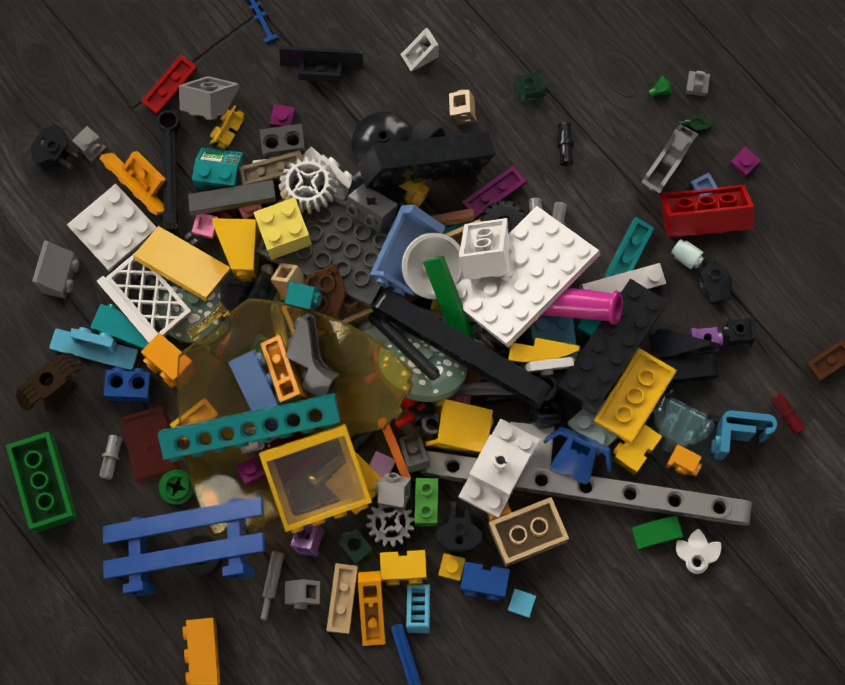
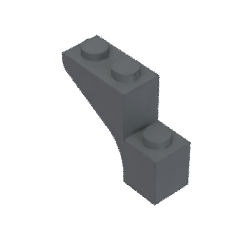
(670, 158)
(305, 350)

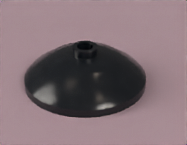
(372, 126)

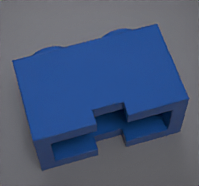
(484, 582)

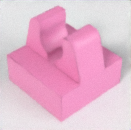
(203, 226)

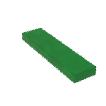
(447, 295)

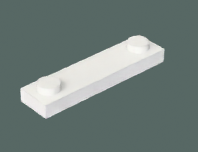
(648, 276)

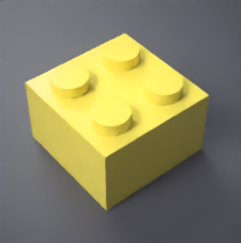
(282, 228)

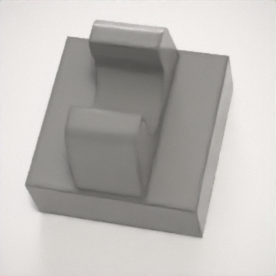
(697, 83)

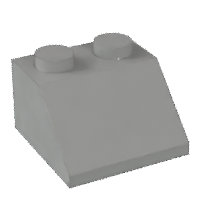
(207, 96)
(55, 270)

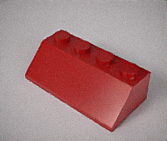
(721, 212)

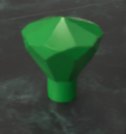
(663, 86)

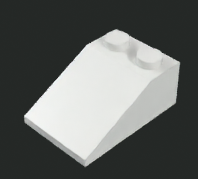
(485, 249)

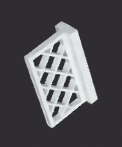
(130, 310)

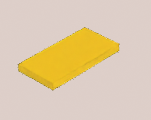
(182, 263)
(634, 396)

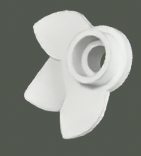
(698, 548)

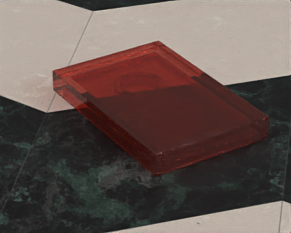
(143, 443)

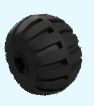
(503, 210)

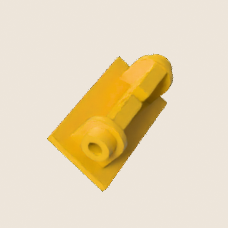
(222, 134)

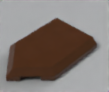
(332, 289)

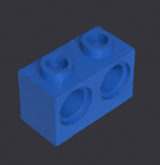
(127, 390)

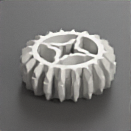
(318, 173)

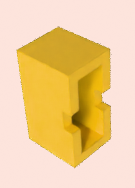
(632, 456)
(403, 568)

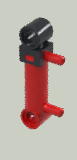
(420, 414)

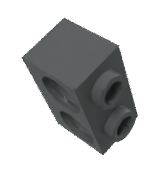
(282, 136)

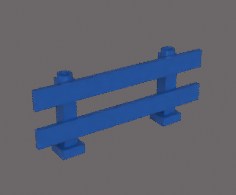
(139, 528)

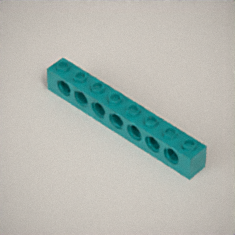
(174, 451)

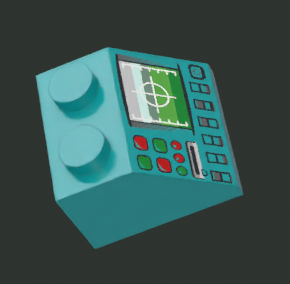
(216, 169)

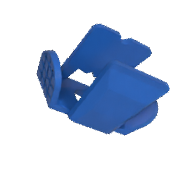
(577, 454)

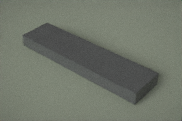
(232, 197)

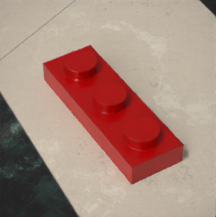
(168, 85)

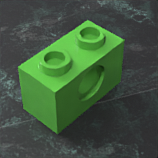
(426, 502)

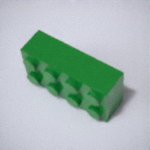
(41, 482)

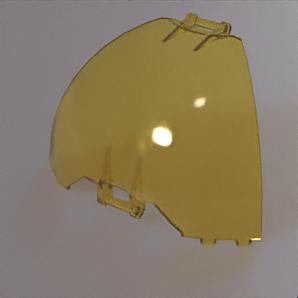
(366, 391)

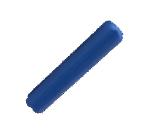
(405, 655)

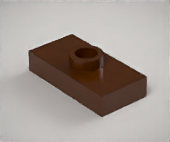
(828, 361)

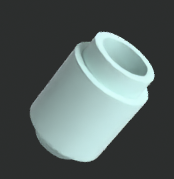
(687, 254)

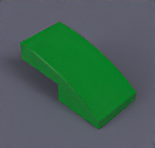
(657, 532)

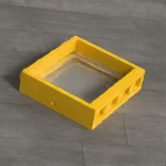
(315, 478)

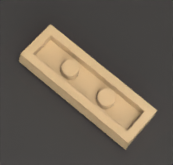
(342, 598)

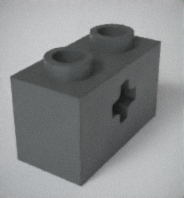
(371, 208)

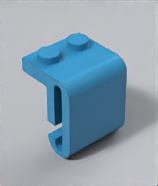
(741, 427)

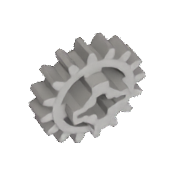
(398, 529)

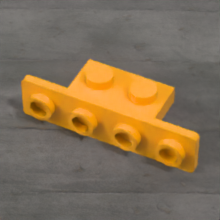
(138, 177)

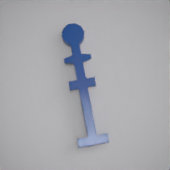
(270, 38)

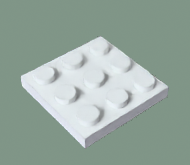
(112, 227)

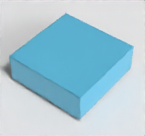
(521, 603)

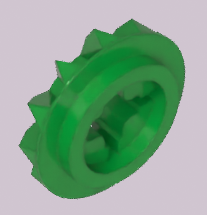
(167, 491)

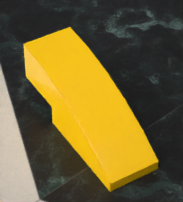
(541, 350)

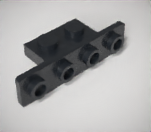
(319, 63)

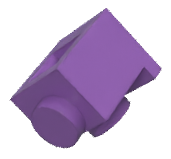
(712, 332)
(304, 546)

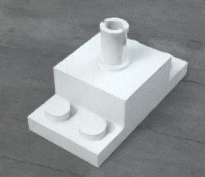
(499, 468)

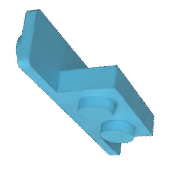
(94, 347)

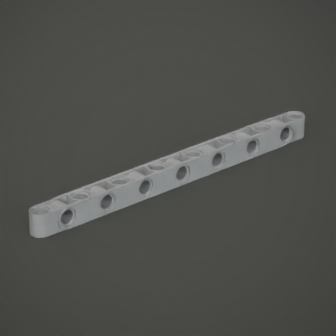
(605, 491)

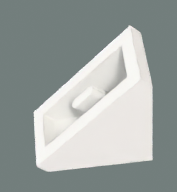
(421, 50)

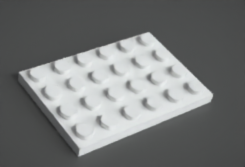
(542, 265)

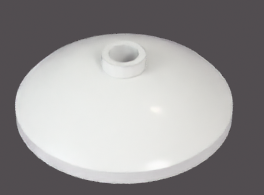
(427, 247)

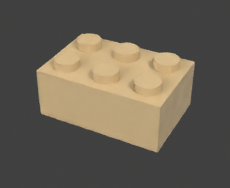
(528, 532)

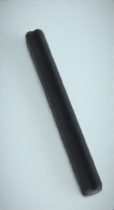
(405, 346)

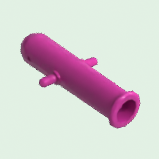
(587, 305)

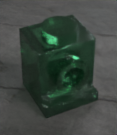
(526, 92)

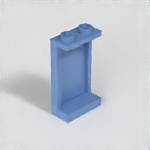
(408, 226)

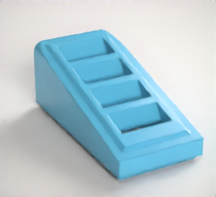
(418, 627)

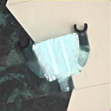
(681, 423)

